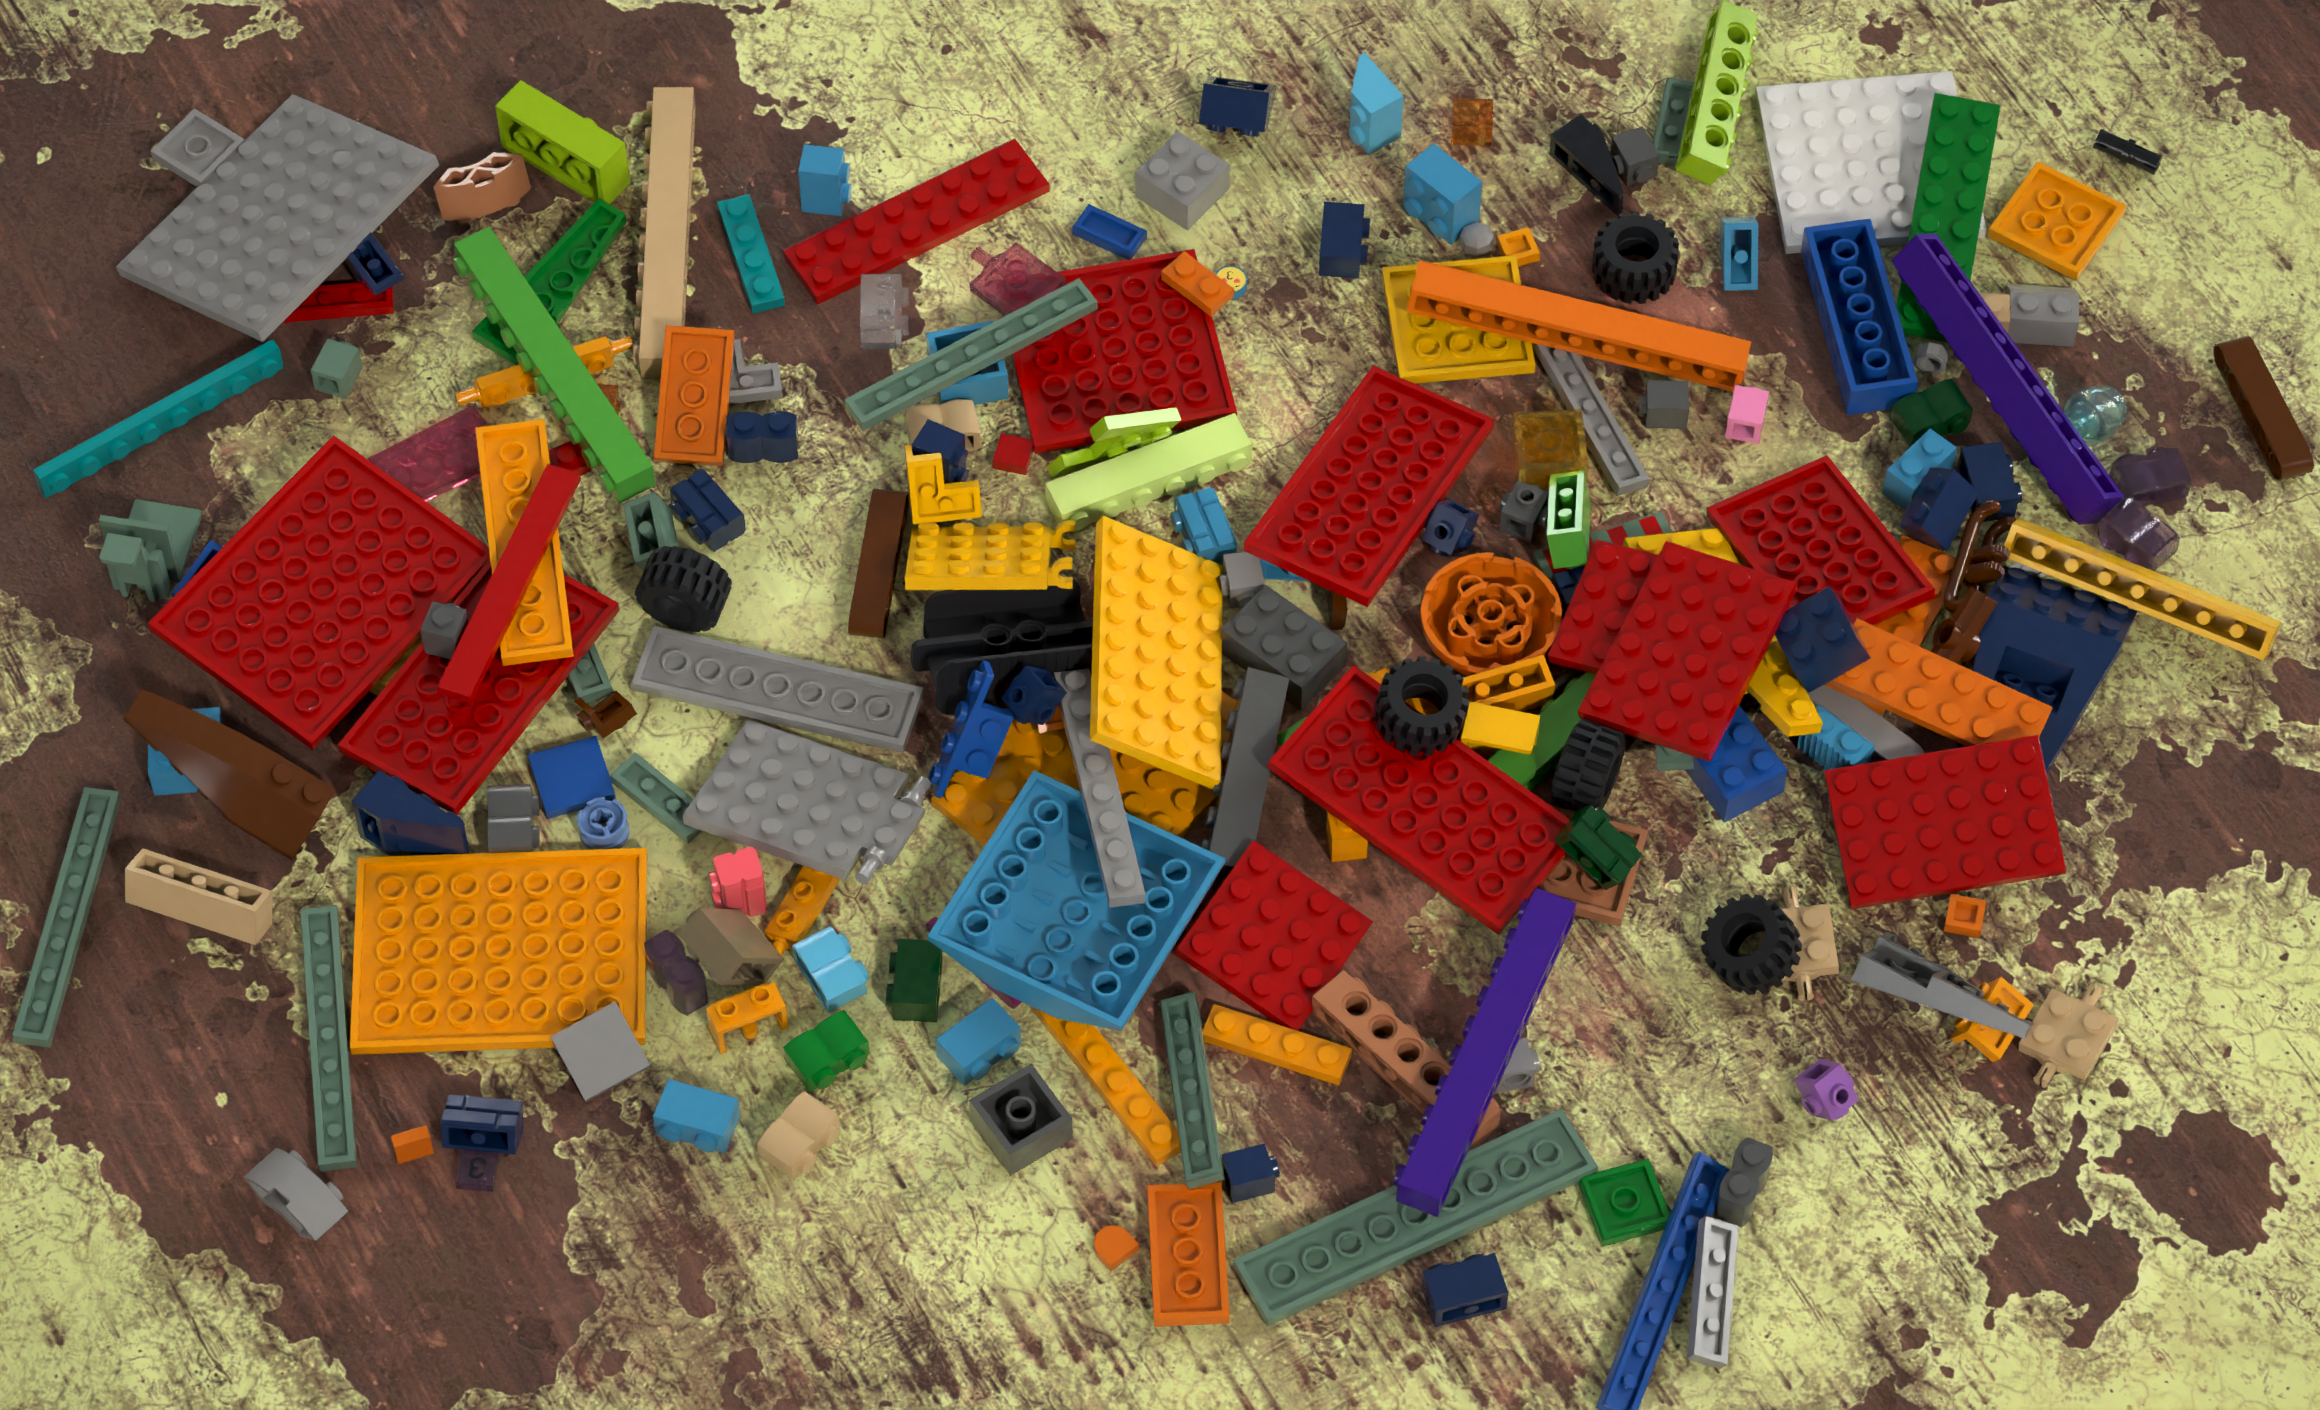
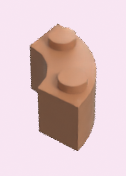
(482, 187)

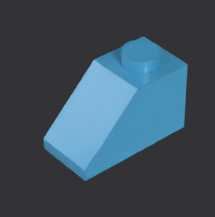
(1739, 253)

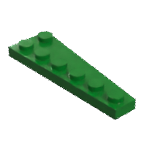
(563, 270)

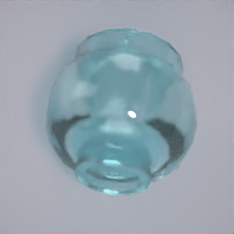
(2096, 412)

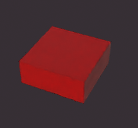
(1013, 454)

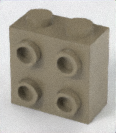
(730, 946)

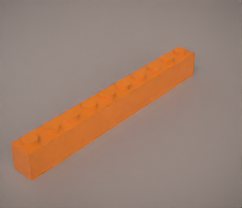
(1578, 326)

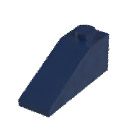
(373, 266)

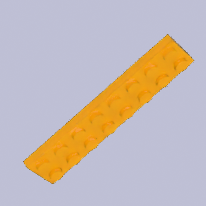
(510, 468)

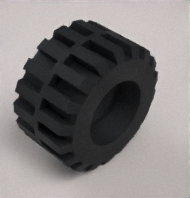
(1640, 237)
(683, 589)
(1428, 682)
(1588, 766)
(1733, 926)

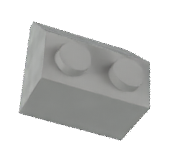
(2043, 314)

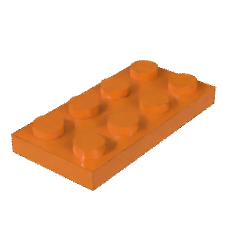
(694, 395)
(1188, 1255)

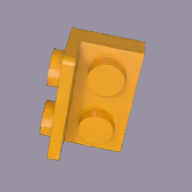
(1986, 1039)

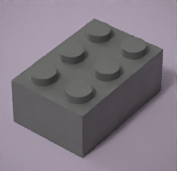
(1286, 642)

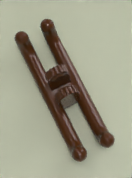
(1978, 564)

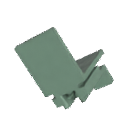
(148, 546)

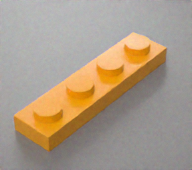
(1276, 1044)

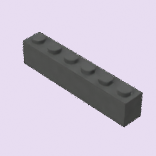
(1245, 759)

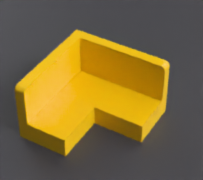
(934, 500)
(1499, 728)

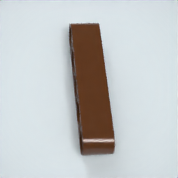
(2263, 408)
(878, 563)

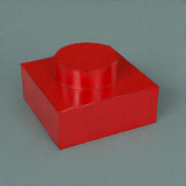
(569, 457)

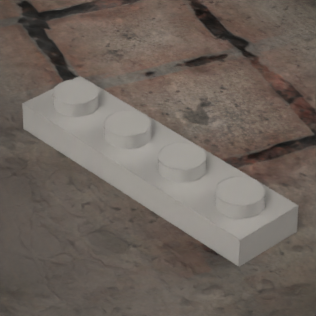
(1712, 1292)

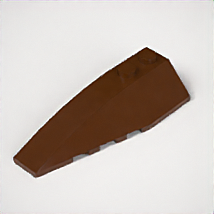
(240, 776)

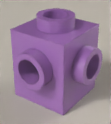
(1826, 1090)

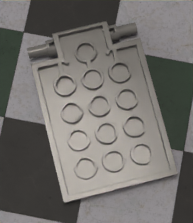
(808, 803)

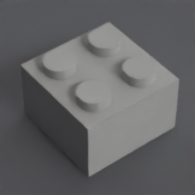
(1182, 180)

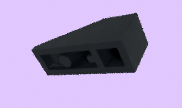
(1585, 155)

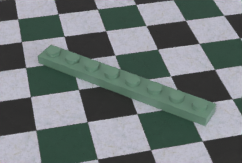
(970, 354)
(66, 917)
(328, 1038)

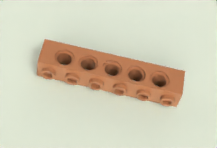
(1384, 1055)

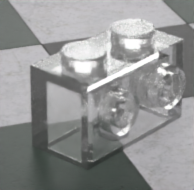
(882, 311)

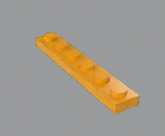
(1116, 1086)

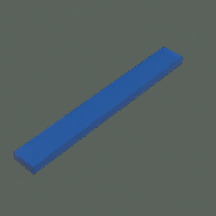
(1662, 1287)

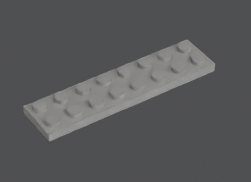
(778, 689)

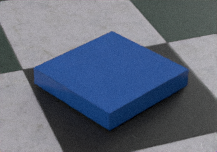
(571, 776)

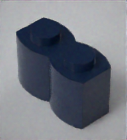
(761, 437)

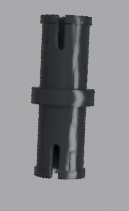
(2127, 151)

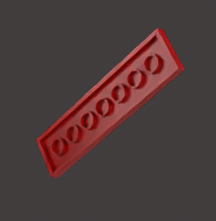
(916, 221)

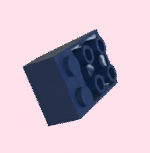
(406, 822)

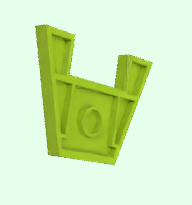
(1117, 436)

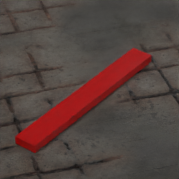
(508, 583)

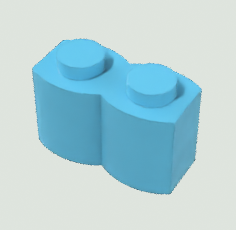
(830, 968)

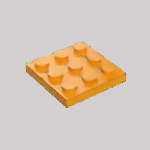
(2056, 220)

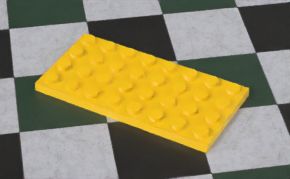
(1156, 653)

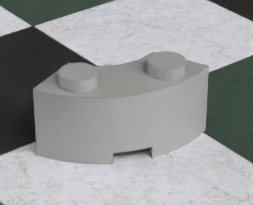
(296, 1193)

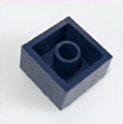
(1820, 639)

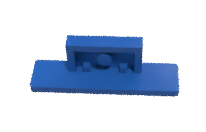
(975, 735)

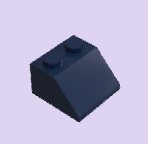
(1236, 105)

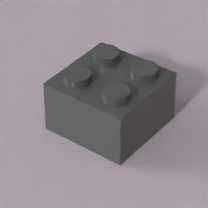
(1021, 1119)

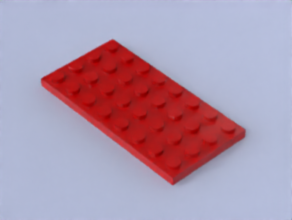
(1369, 486)
(454, 745)
(1437, 814)

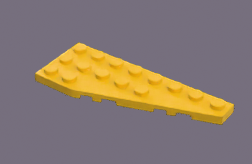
(1774, 682)

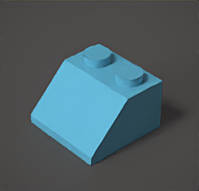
(1374, 108)

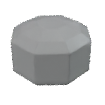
(1476, 239)
(1931, 358)

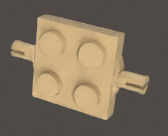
(1817, 940)
(2068, 1034)

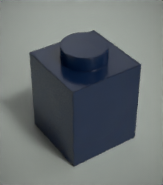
(1250, 1173)

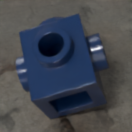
(1450, 528)
(1033, 695)

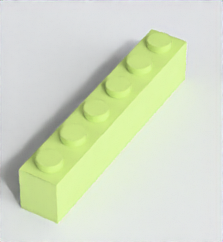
(1150, 472)

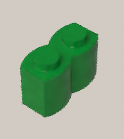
(827, 1051)

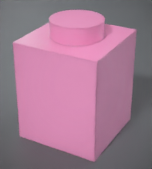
(1747, 414)

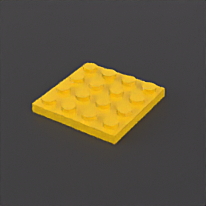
(1446, 351)

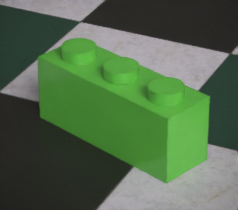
(1568, 519)

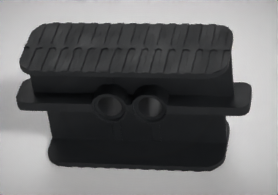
(1002, 628)

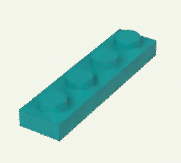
(751, 253)

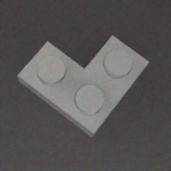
(754, 381)

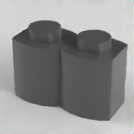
(511, 818)
(1744, 1182)

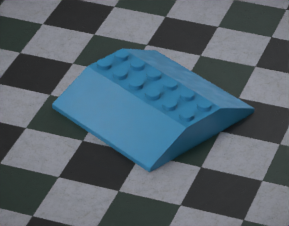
(1039, 916)

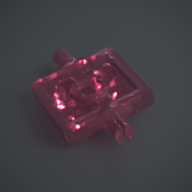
(1013, 279)

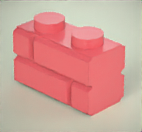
(739, 882)

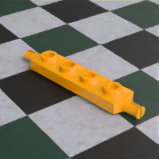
(514, 382)
(800, 908)

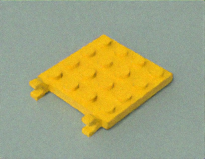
(987, 557)

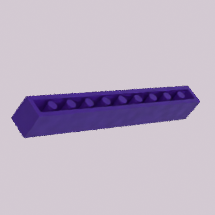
(2007, 379)
(1484, 1053)

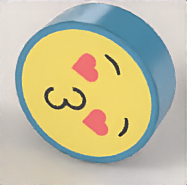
(1235, 278)

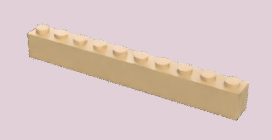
(666, 223)

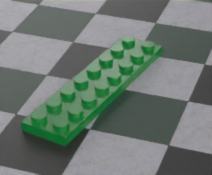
(1950, 191)

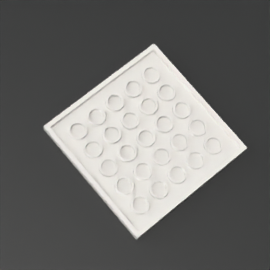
(1849, 151)

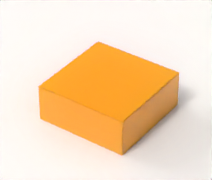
(1520, 244)

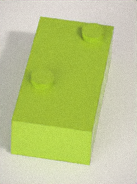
(562, 143)

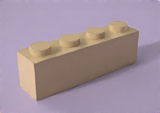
(198, 896)

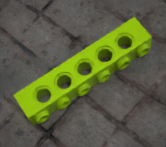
(1717, 93)

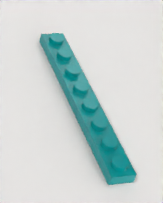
(158, 419)

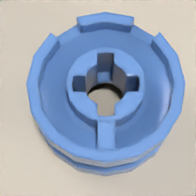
(603, 811)

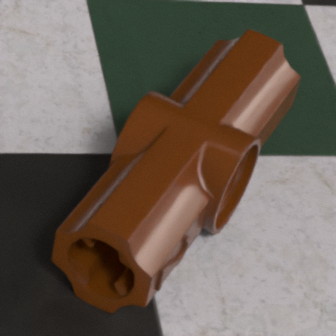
(1959, 636)

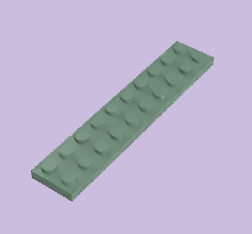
(1385, 1233)

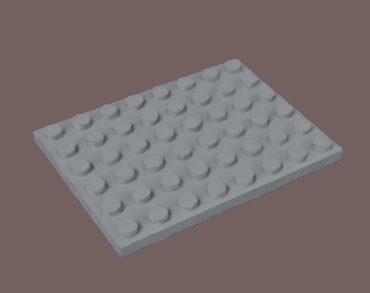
(277, 217)

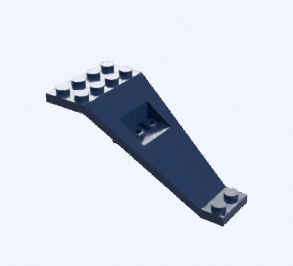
(2051, 648)

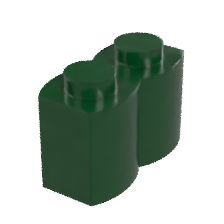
(1936, 408)

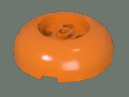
(1494, 595)

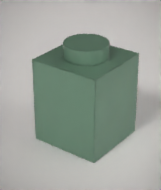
(336, 368)

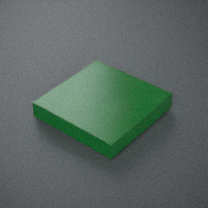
(1624, 1202)

